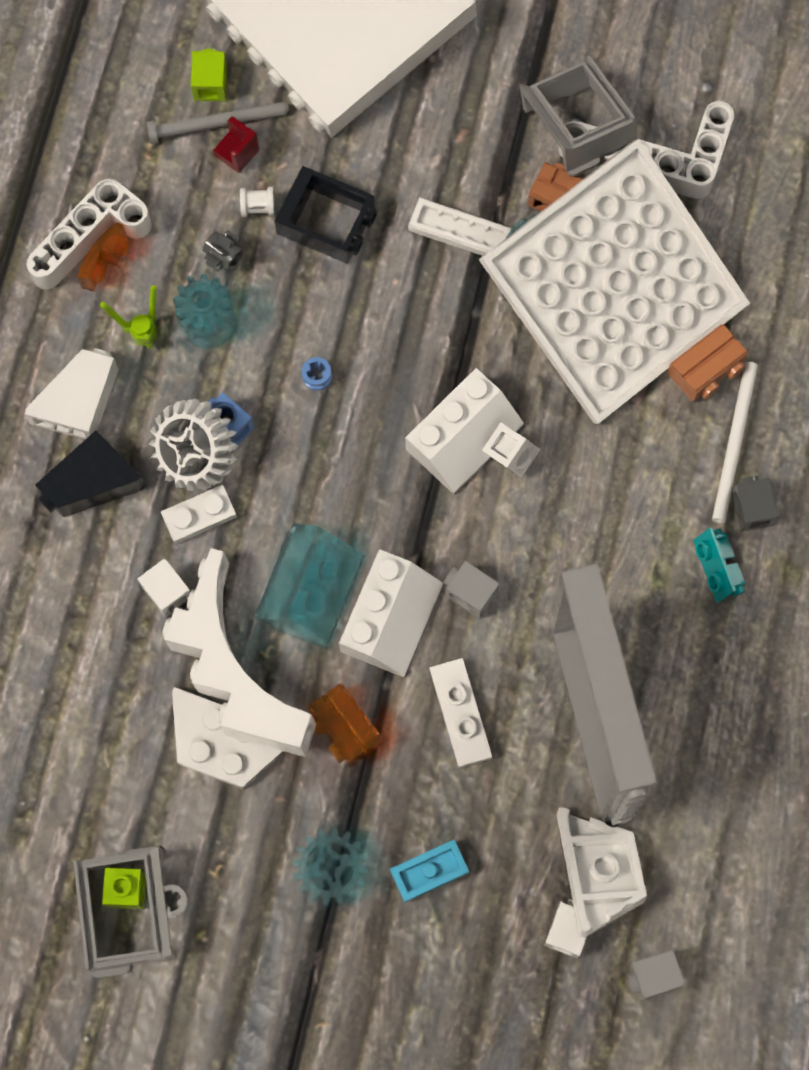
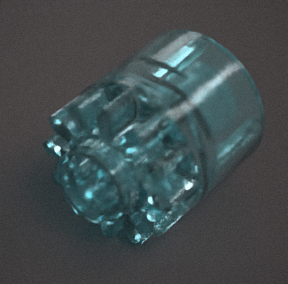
(205, 312)

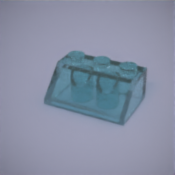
(309, 585)

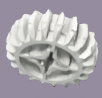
(204, 438)

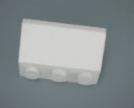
(457, 430)
(390, 613)

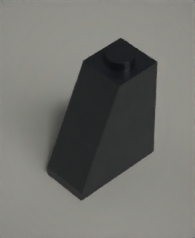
(88, 478)

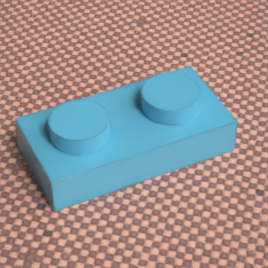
(429, 871)

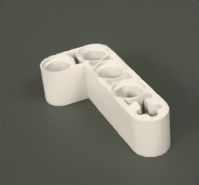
(84, 237)

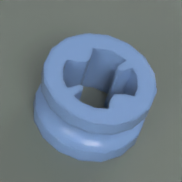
(313, 384)

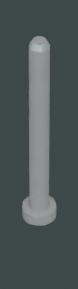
(214, 121)

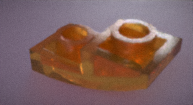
(107, 250)

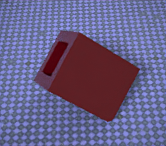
(237, 146)

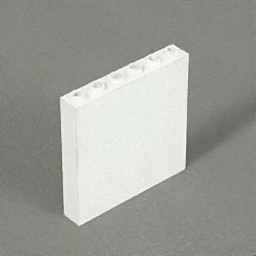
(340, 52)

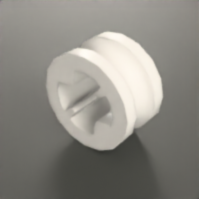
(182, 903)

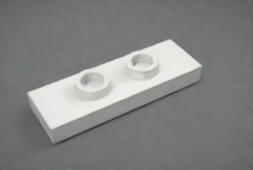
(456, 227)
(460, 713)

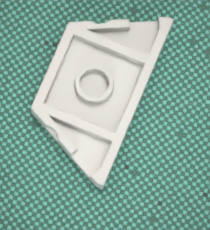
(207, 749)
(601, 870)

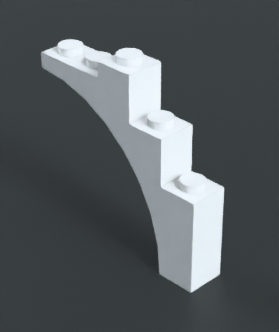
(202, 634)

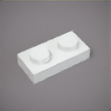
(199, 514)

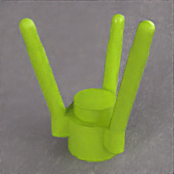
(140, 326)

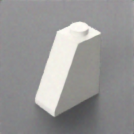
(76, 396)

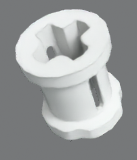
(257, 201)

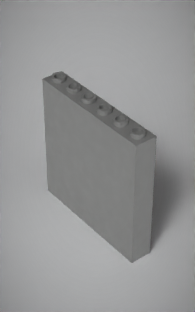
(601, 696)

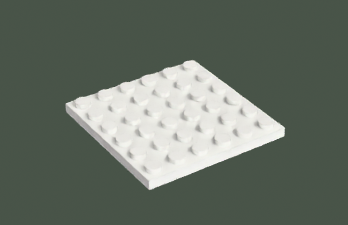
(614, 281)

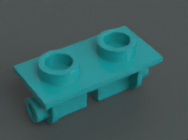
(722, 579)

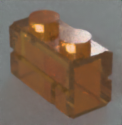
(345, 726)

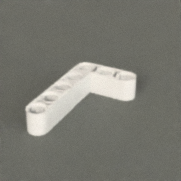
(684, 164)

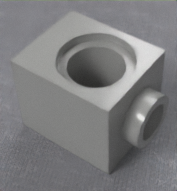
(471, 588)
(655, 975)

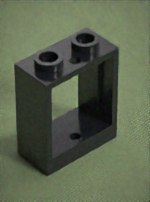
(303, 186)

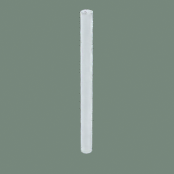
(734, 443)

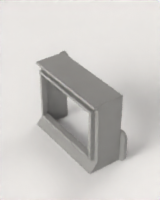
(585, 150)
(122, 963)

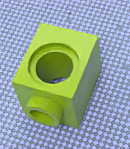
(209, 75)
(124, 888)

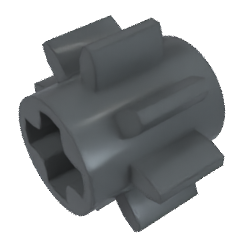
(222, 250)

